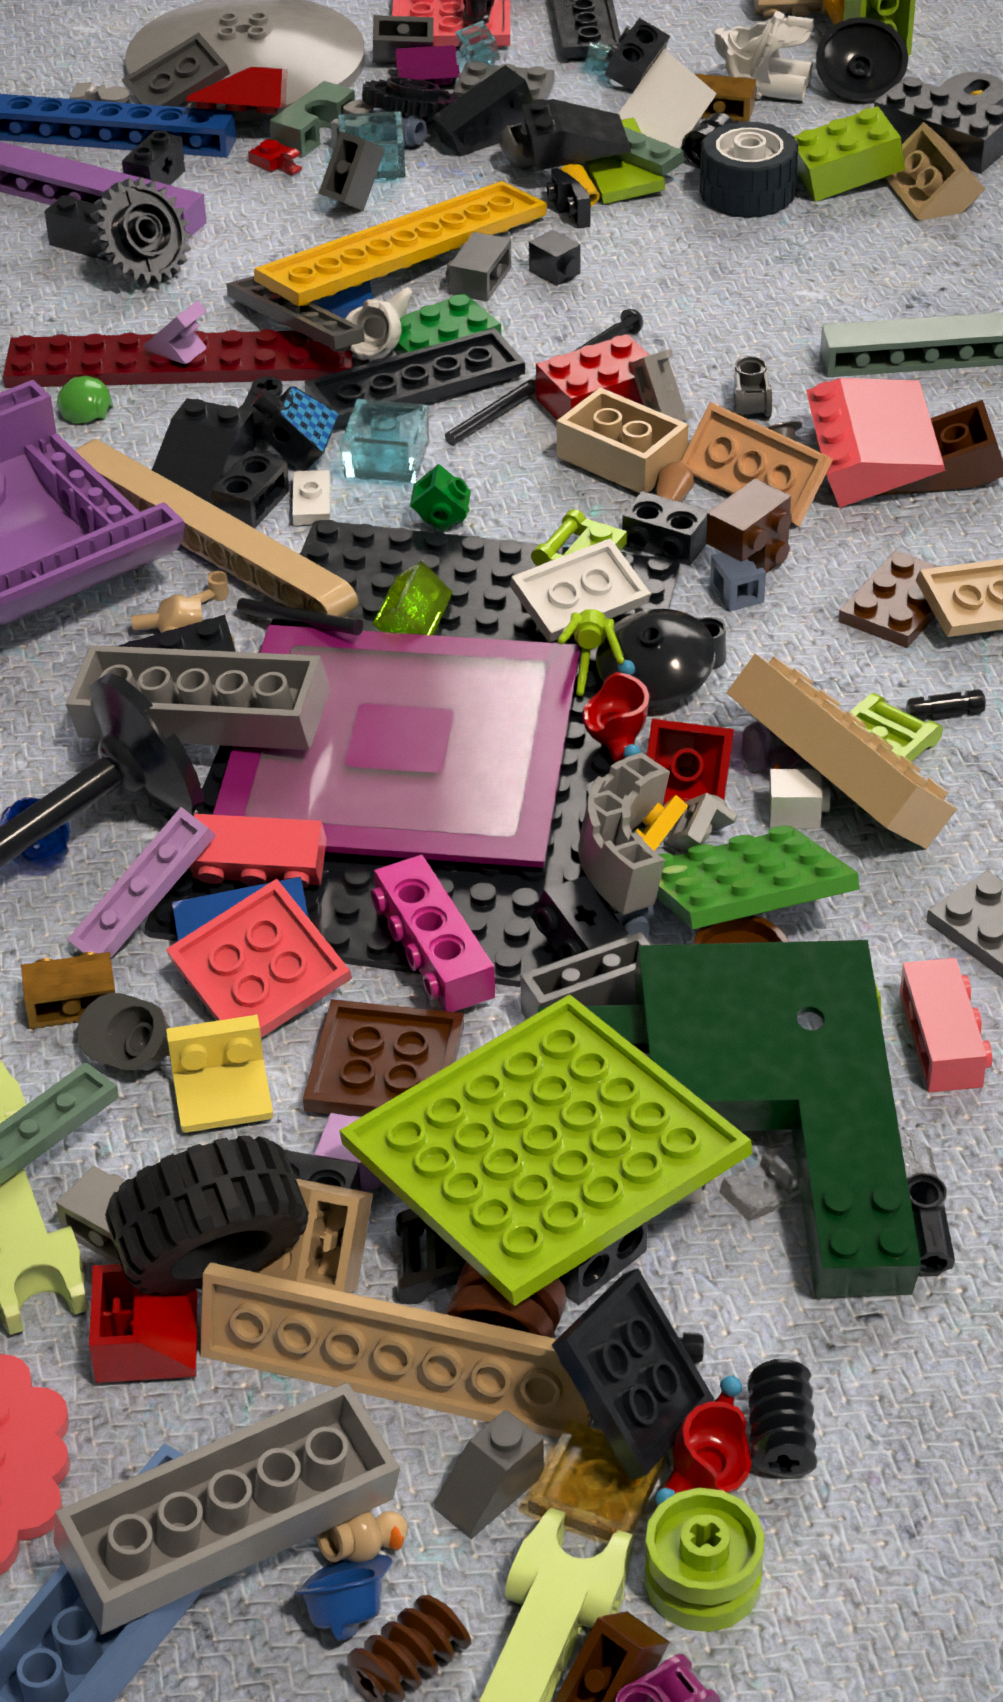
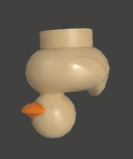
(363, 1536)

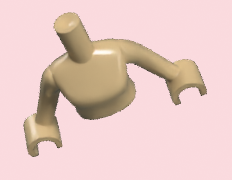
(182, 611)

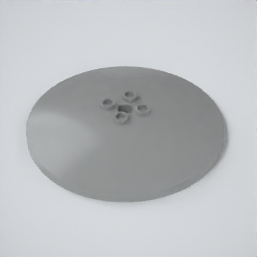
(280, 34)

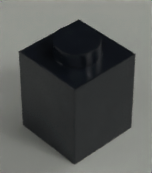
(554, 257)

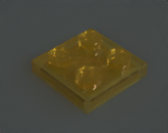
(591, 1485)

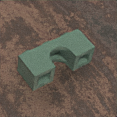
(301, 121)

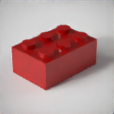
(574, 376)

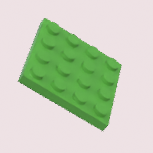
(750, 877)

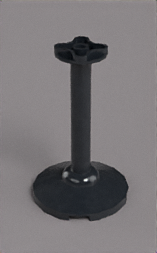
(130, 757)

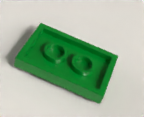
(443, 322)

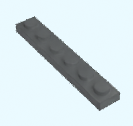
(307, 319)

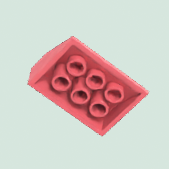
(874, 434)

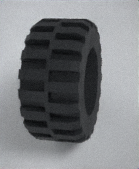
(202, 1206)

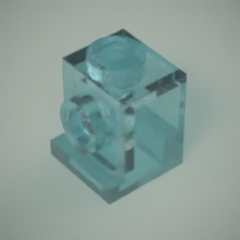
(483, 51)

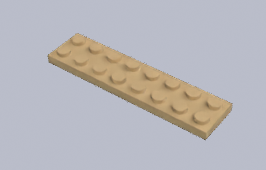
(386, 1350)

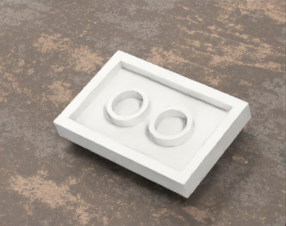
(576, 582)

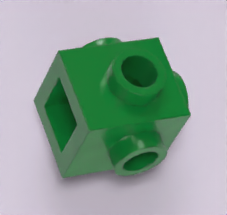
(441, 498)

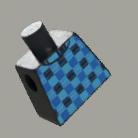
(296, 425)

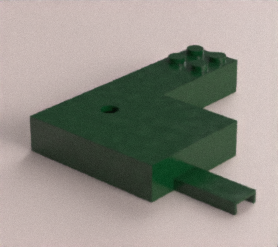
(731, 1035)

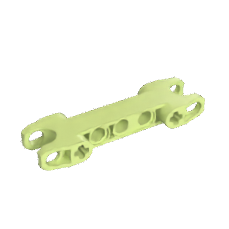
(28, 1254)
(557, 1600)

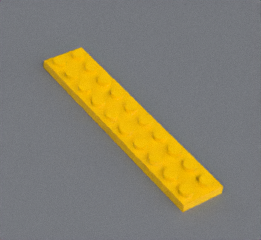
(398, 243)

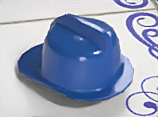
(345, 1595)

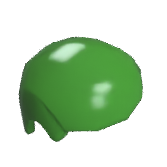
(84, 400)

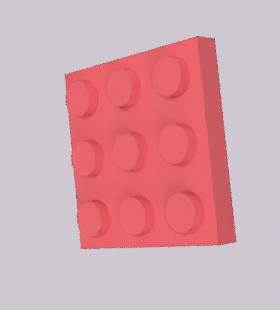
(259, 960)

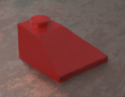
(694, 756)

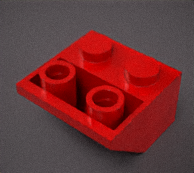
(140, 1333)

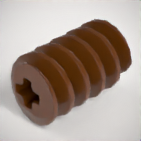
(405, 1648)

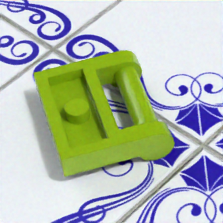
(589, 533)
(903, 731)

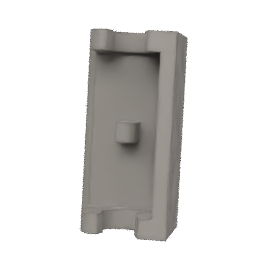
(658, 385)

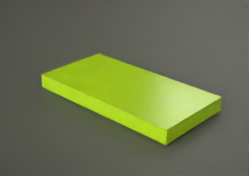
(620, 179)

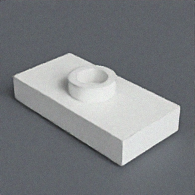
(311, 496)

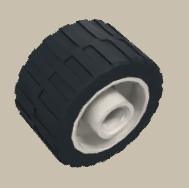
(748, 169)

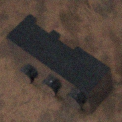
(482, 112)

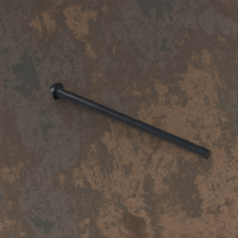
(630, 322)

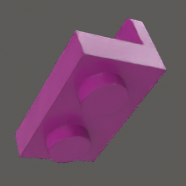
(428, 63)

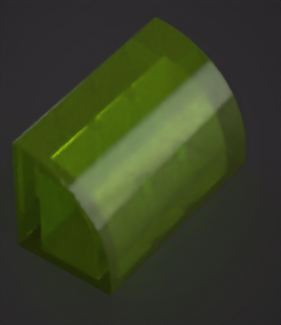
(413, 602)

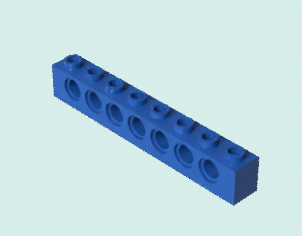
(113, 124)

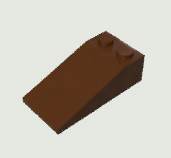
(967, 452)

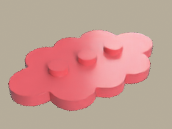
(30, 1457)

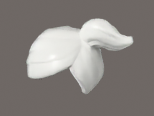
(380, 325)

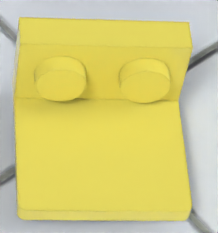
(219, 1073)

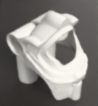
(756, 55)

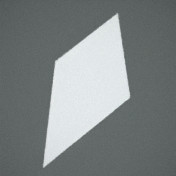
(668, 101)

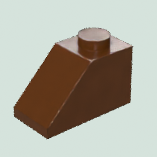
(613, 1655)

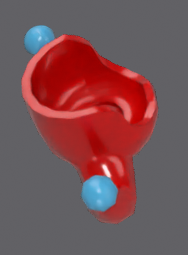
(618, 712)
(710, 1447)

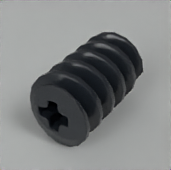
(782, 1419)

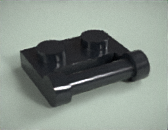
(443, 1262)

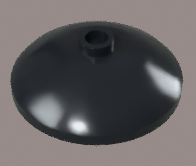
(866, 46)
(669, 653)

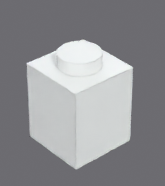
(797, 798)

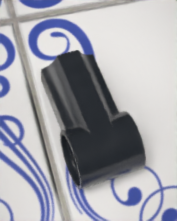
(931, 1223)

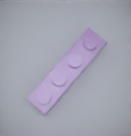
(143, 885)

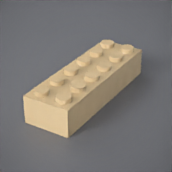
(843, 749)

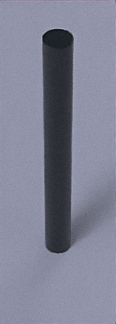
(300, 616)

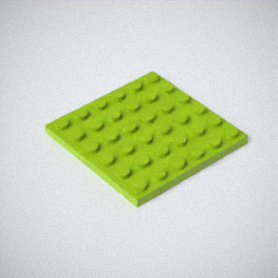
(544, 1147)

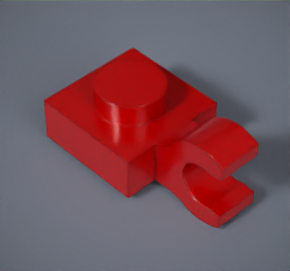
(273, 155)

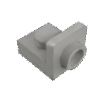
(698, 820)

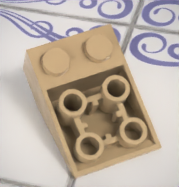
(333, 1240)

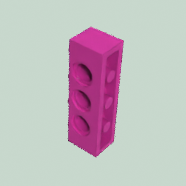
(433, 934)

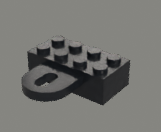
(963, 120)

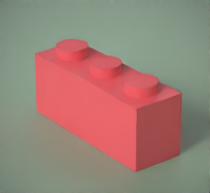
(261, 850)
(944, 1025)

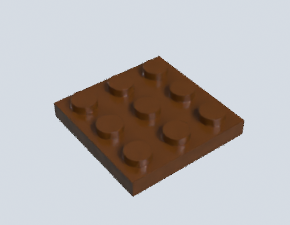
(376, 1054)

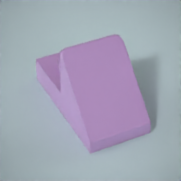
(177, 338)

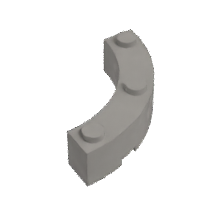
(611, 855)

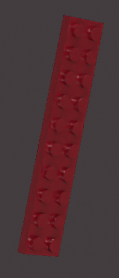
(125, 361)

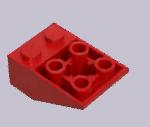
(249, 87)

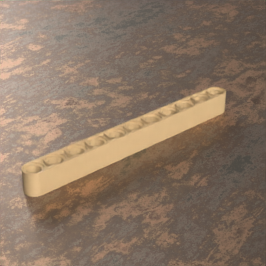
(226, 539)

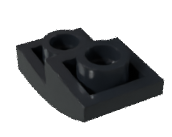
(569, 197)

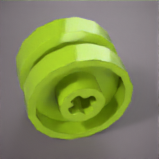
(704, 1559)

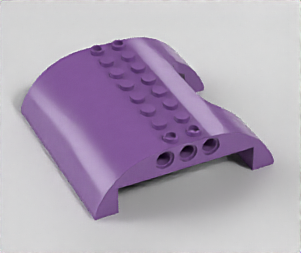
(60, 517)

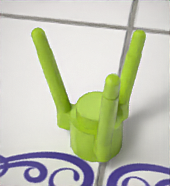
(590, 630)

